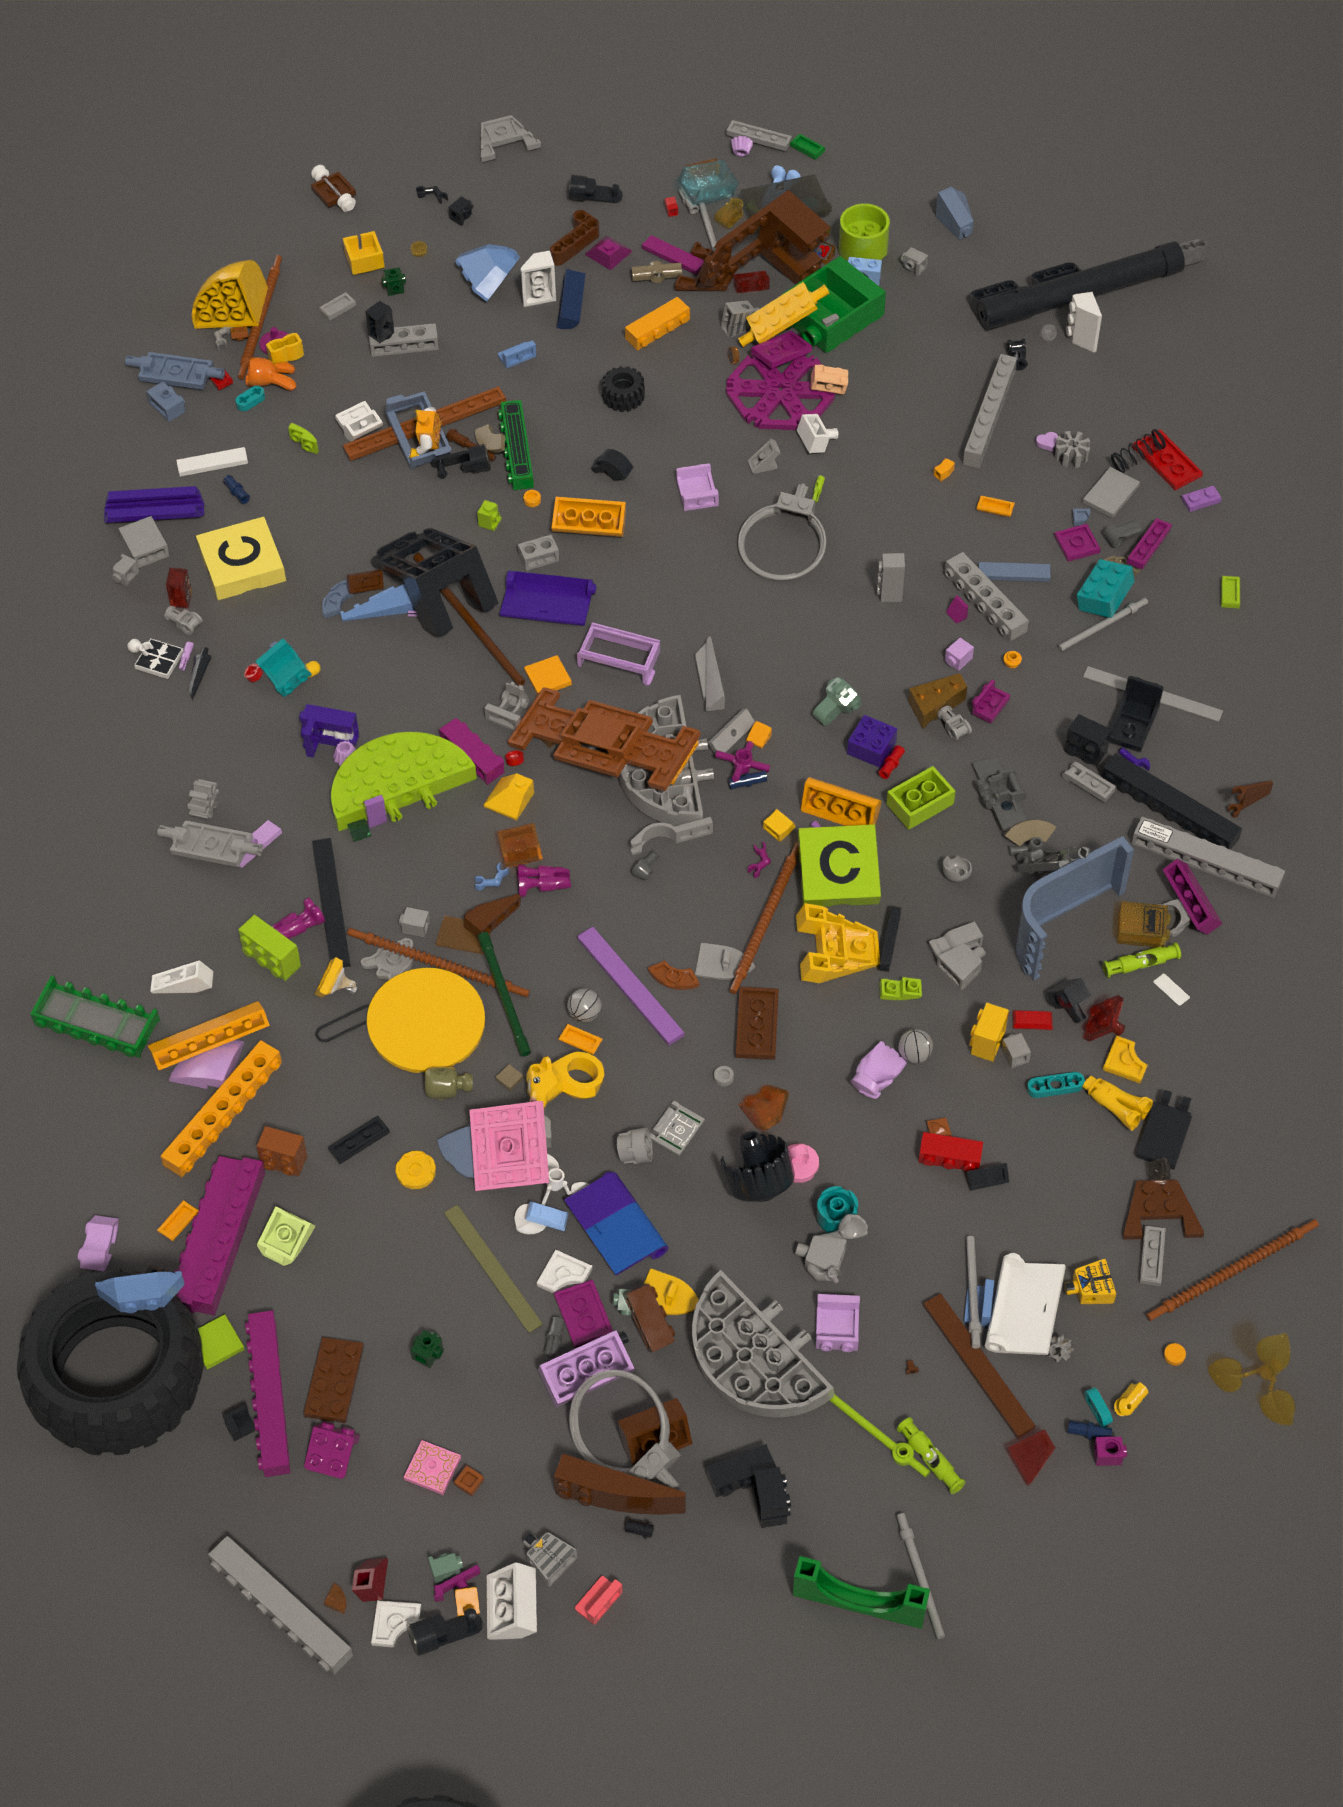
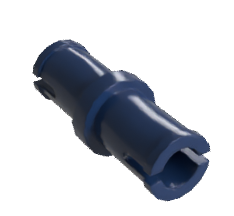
(236, 489)
(748, 779)
(1088, 1430)

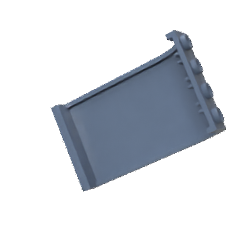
(1065, 890)

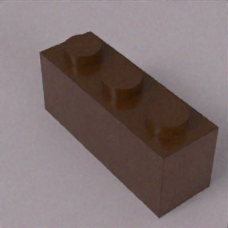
(649, 1317)

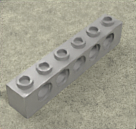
(986, 596)

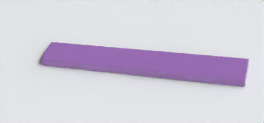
(630, 986)

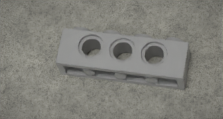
(407, 340)

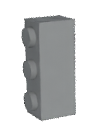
(891, 577)

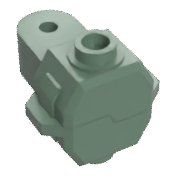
(839, 699)

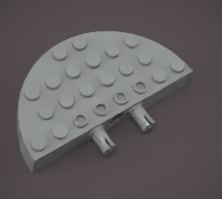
(682, 799)
(750, 1358)

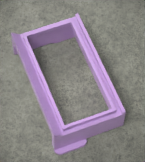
(624, 638)

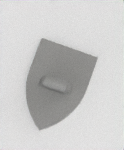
(718, 962)

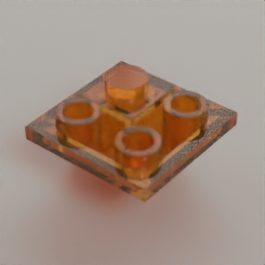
(765, 1107)

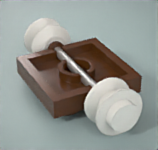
(333, 188)

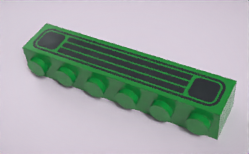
(517, 445)

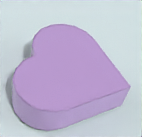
(1047, 441)

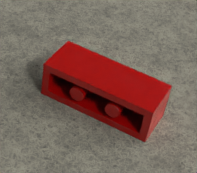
(950, 1152)

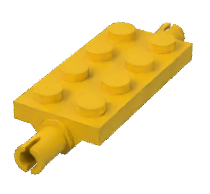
(782, 313)

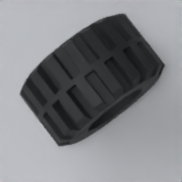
(623, 389)

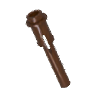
(463, 441)

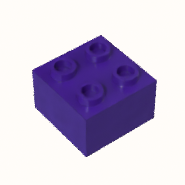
(872, 741)

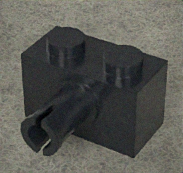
(1069, 995)

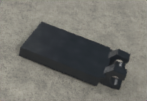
(1165, 1131)

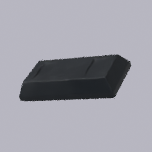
(988, 1176)

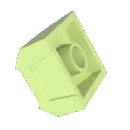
(284, 1236)

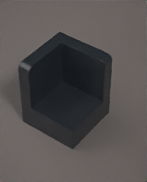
(239, 1423)

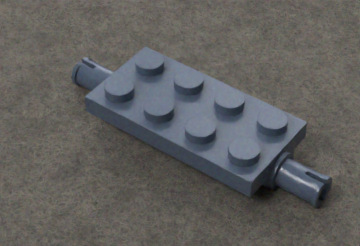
(175, 370)

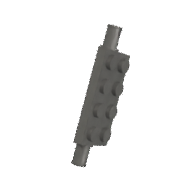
(1050, 861)

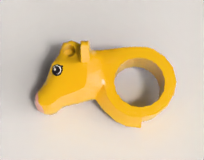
(550, 1080)

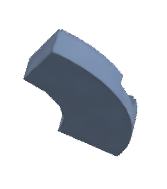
(333, 601)

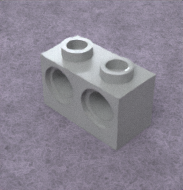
(538, 552)

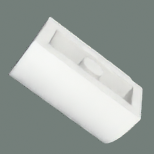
(358, 421)

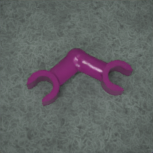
(763, 863)

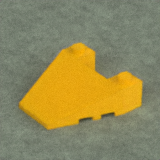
(840, 945)

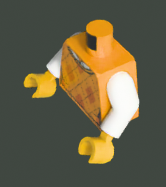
(427, 430)

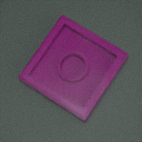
(1077, 542)

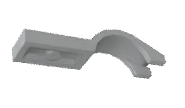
(676, 833)

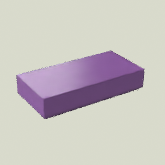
(375, 811)

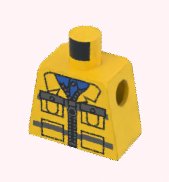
(1092, 1284)

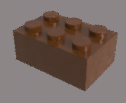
(642, 1430)

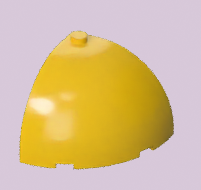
(231, 297)

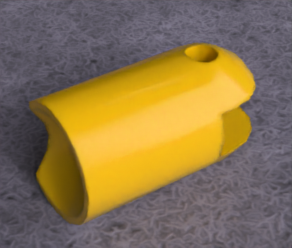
(1130, 1399)

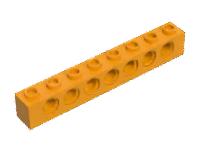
(236, 1083)

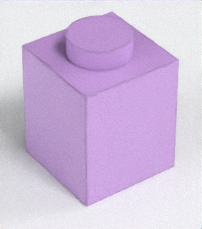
(959, 654)

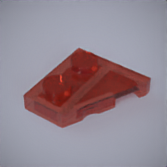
(1031, 1455)

